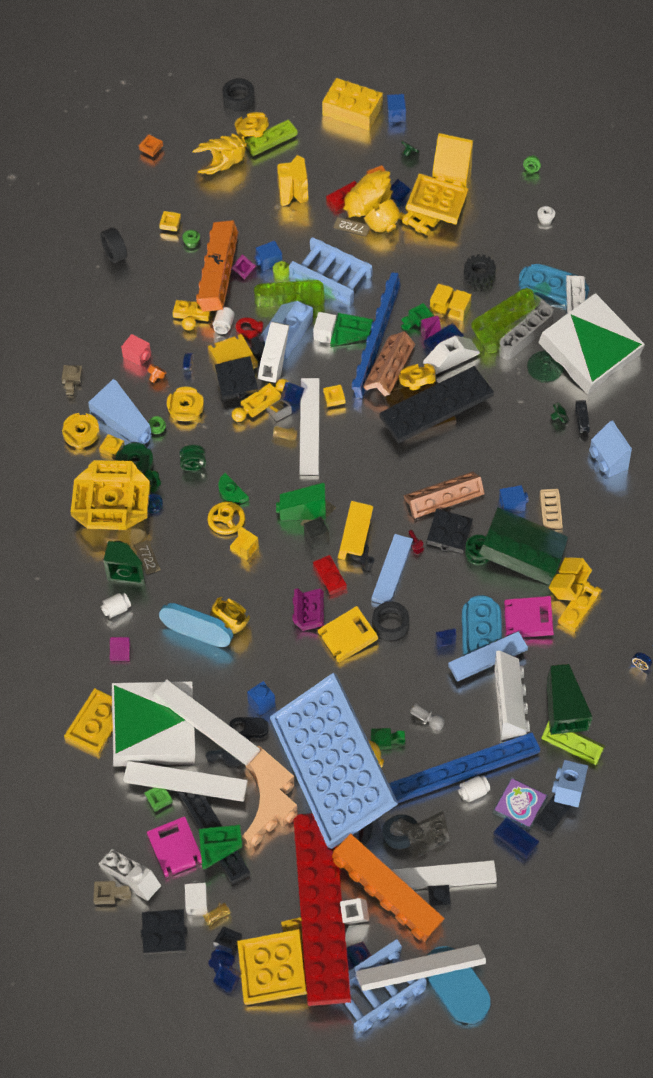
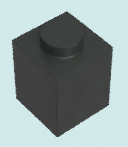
(316, 533)

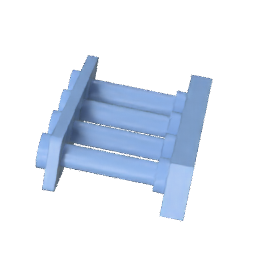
(331, 287)
(399, 999)

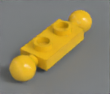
(259, 401)

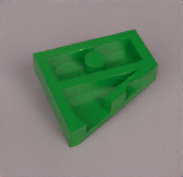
(350, 329)
(218, 843)

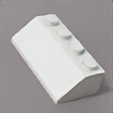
(510, 696)

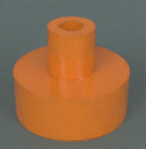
(156, 372)

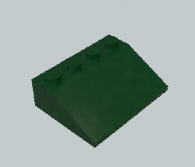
(523, 546)

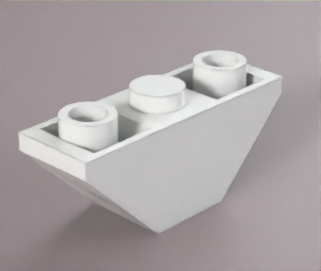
(451, 353)

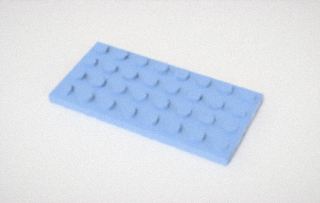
(333, 761)

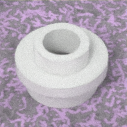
(546, 218)

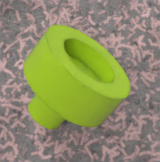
(281, 270)

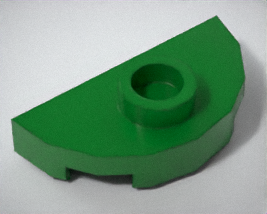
(231, 491)

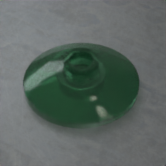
(541, 371)

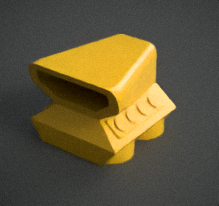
(292, 181)

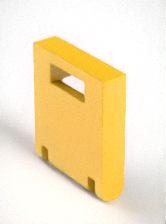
(231, 349)
(344, 637)

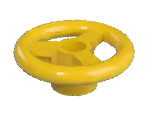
(225, 509)

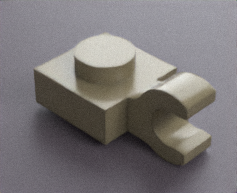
(71, 376)
(106, 892)

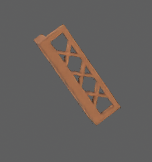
(390, 363)
(444, 494)

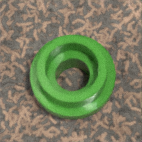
(534, 161)
(191, 238)
(154, 421)

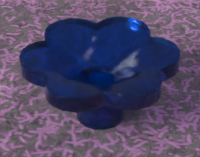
(215, 960)

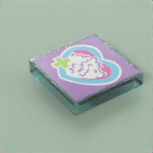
(520, 803)

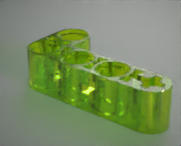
(280, 293)
(506, 317)

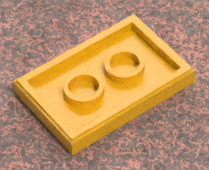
(93, 723)

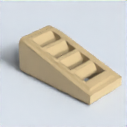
(550, 497)

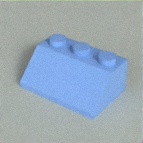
(298, 318)

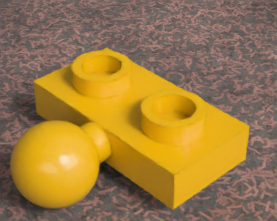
(189, 312)

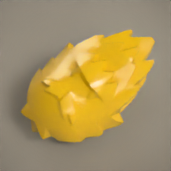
(225, 152)
(368, 194)

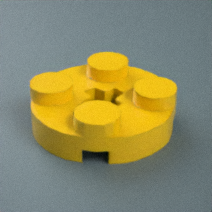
(252, 125)
(416, 376)
(189, 412)
(83, 439)

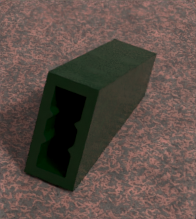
(566, 702)

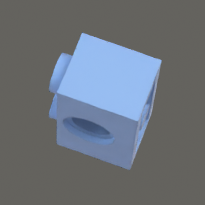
(570, 783)

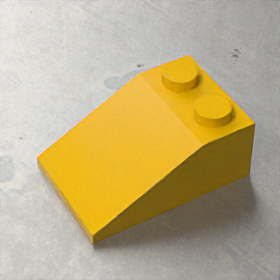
(453, 160)

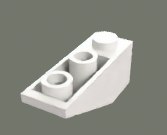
(274, 352)
(131, 874)

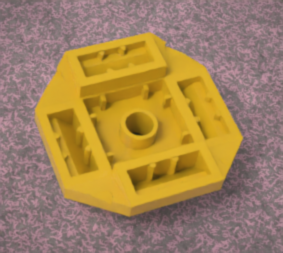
(106, 482)

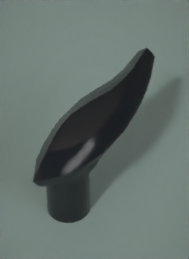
(365, 833)

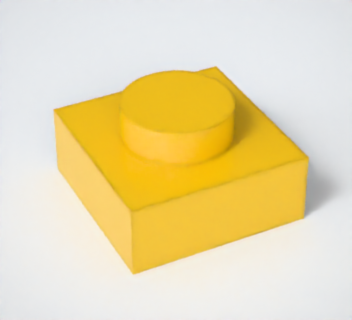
(170, 221)
(334, 395)
(111, 446)

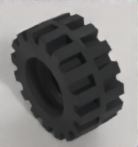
(482, 263)

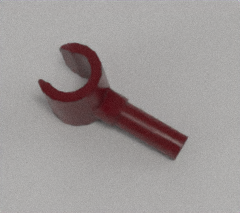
(417, 547)

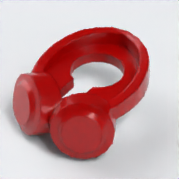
(258, 326)

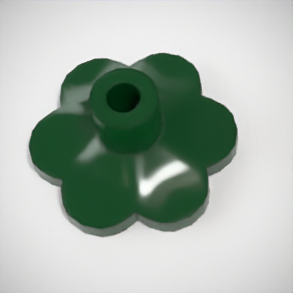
(408, 149)
(560, 412)
(153, 477)

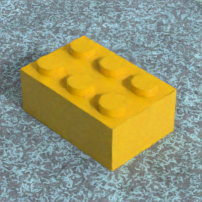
(352, 104)

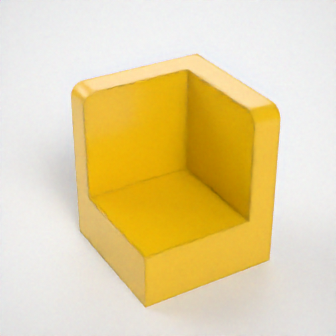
(245, 543)

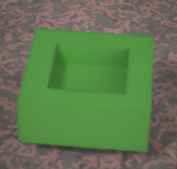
(158, 798)

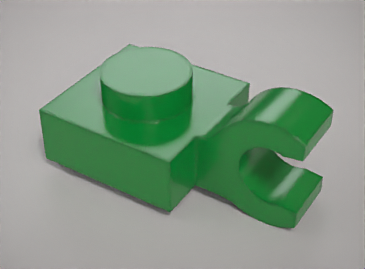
(415, 316)
(384, 737)

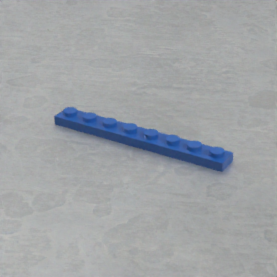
(378, 329)
(464, 767)

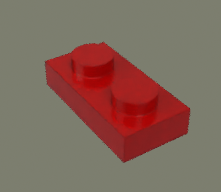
(337, 198)
(329, 575)

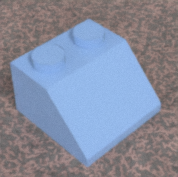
(611, 450)

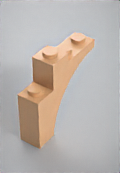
(274, 805)

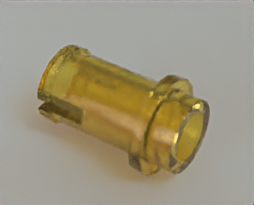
(285, 433)
(216, 914)

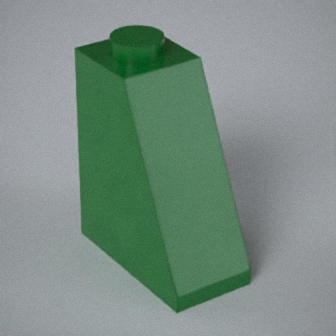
(303, 503)

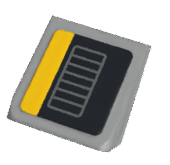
(279, 410)

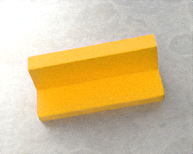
(355, 529)

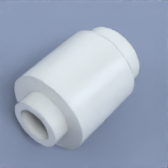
(223, 320)
(115, 605)
(474, 788)

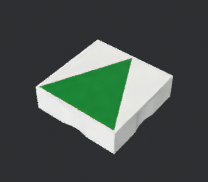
(591, 343)
(147, 728)

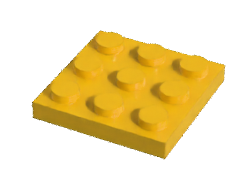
(437, 198)
(272, 967)

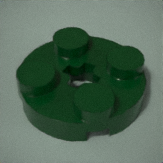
(138, 451)

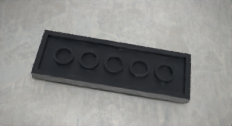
(436, 404)

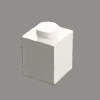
(324, 327)
(196, 898)
(354, 911)

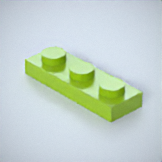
(271, 137)
(576, 744)

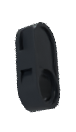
(582, 416)
(253, 726)

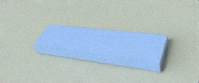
(392, 569)
(485, 656)

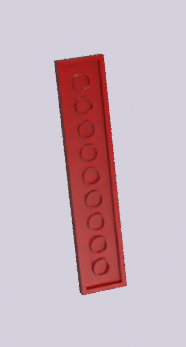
(321, 916)

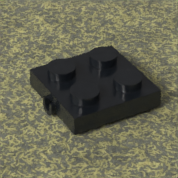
(236, 378)
(449, 531)
(163, 932)

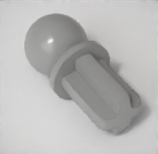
(436, 722)

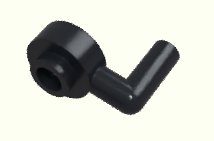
(366, 562)

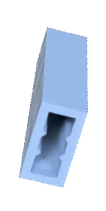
(120, 413)

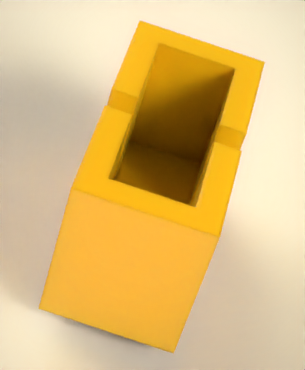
(446, 298)
(570, 571)

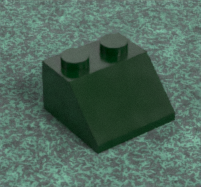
(123, 564)

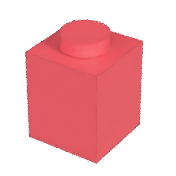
(136, 350)

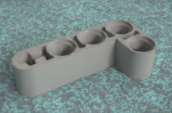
(527, 330)

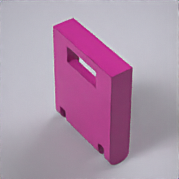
(524, 616)
(176, 849)

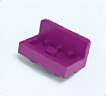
(308, 609)

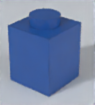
(396, 108)
(268, 255)
(513, 499)
(261, 698)

